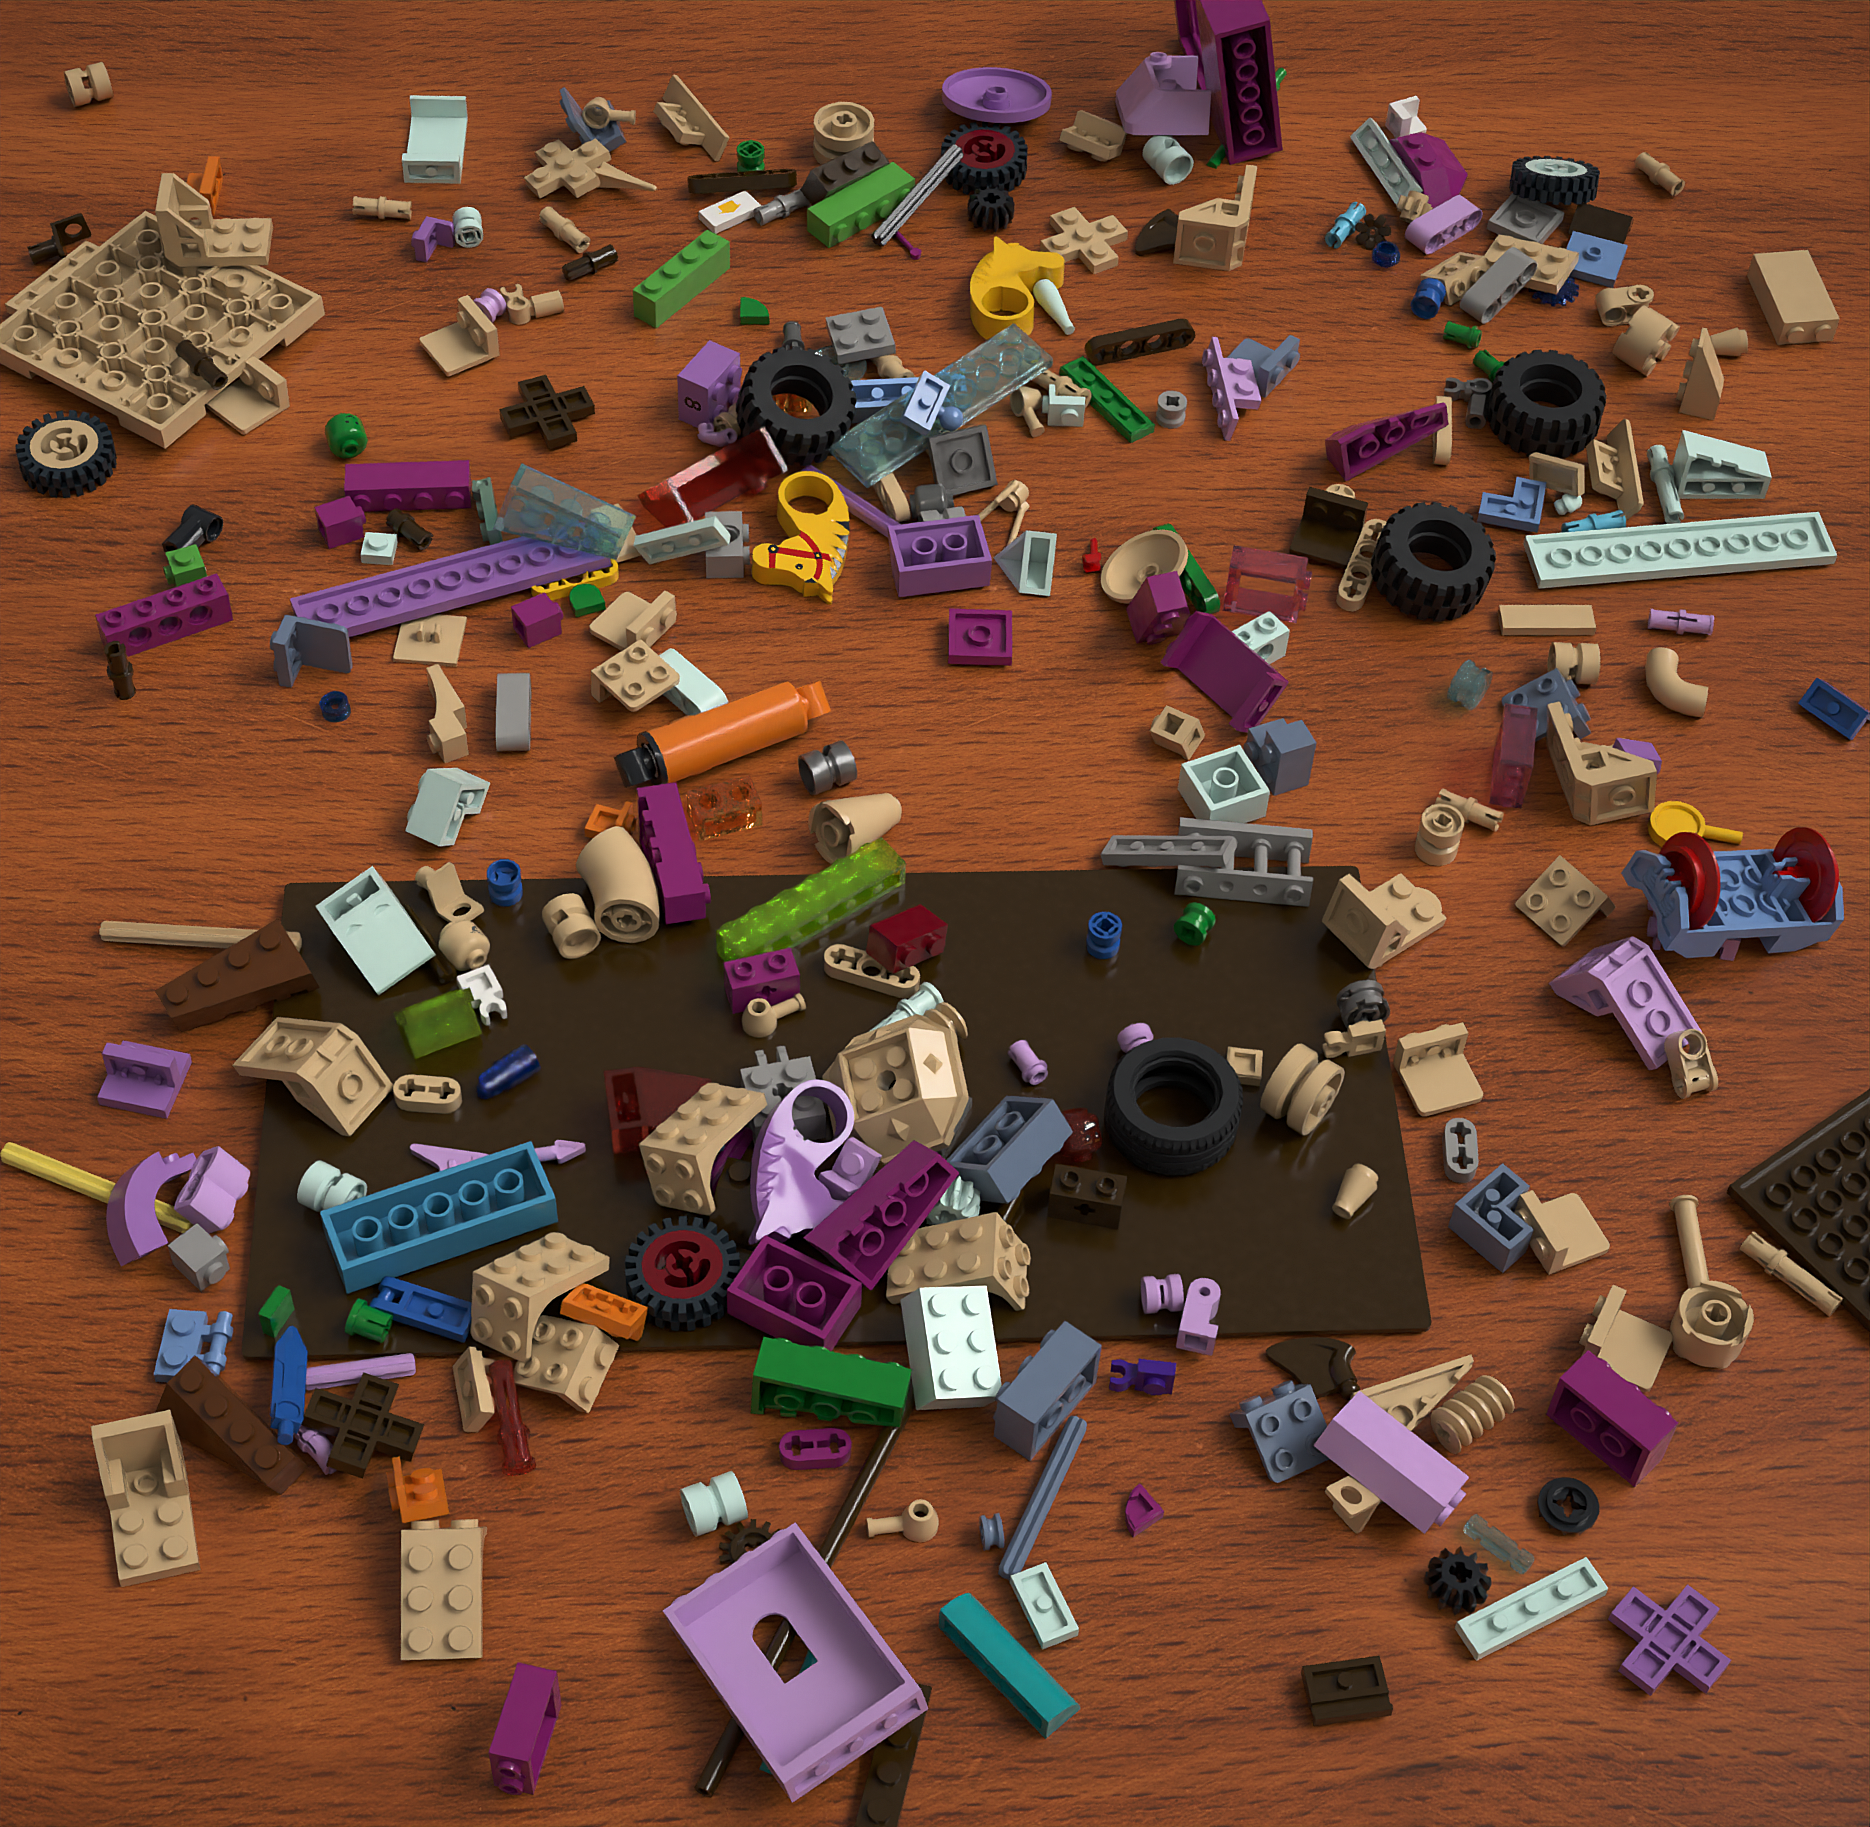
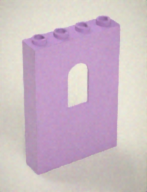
(829, 1710)

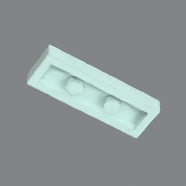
(682, 540)

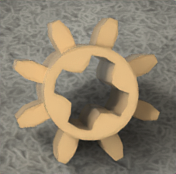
(1413, 206)

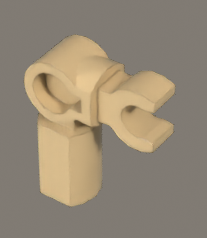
(521, 309)

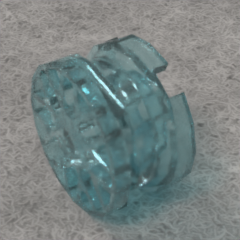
(1469, 684)

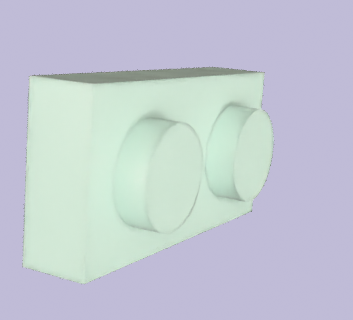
(1044, 1605)

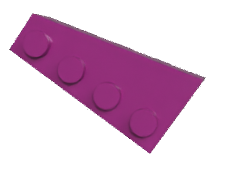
(671, 853)
(883, 1214)

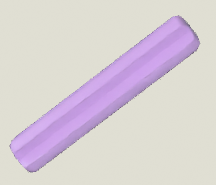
(351, 1372)

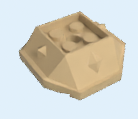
(927, 1090)

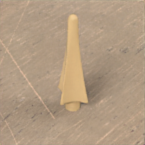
(614, 178)

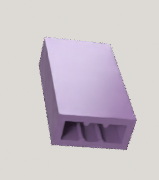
(1393, 1463)

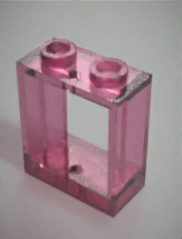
(1271, 567)
(1513, 756)

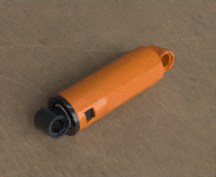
(721, 734)

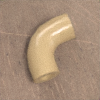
(1669, 687)

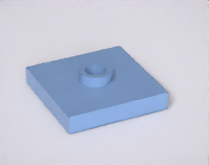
(1597, 260)

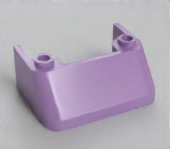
(1164, 98)

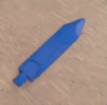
(288, 1385)

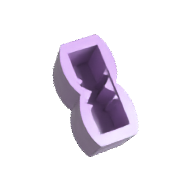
(212, 1190)

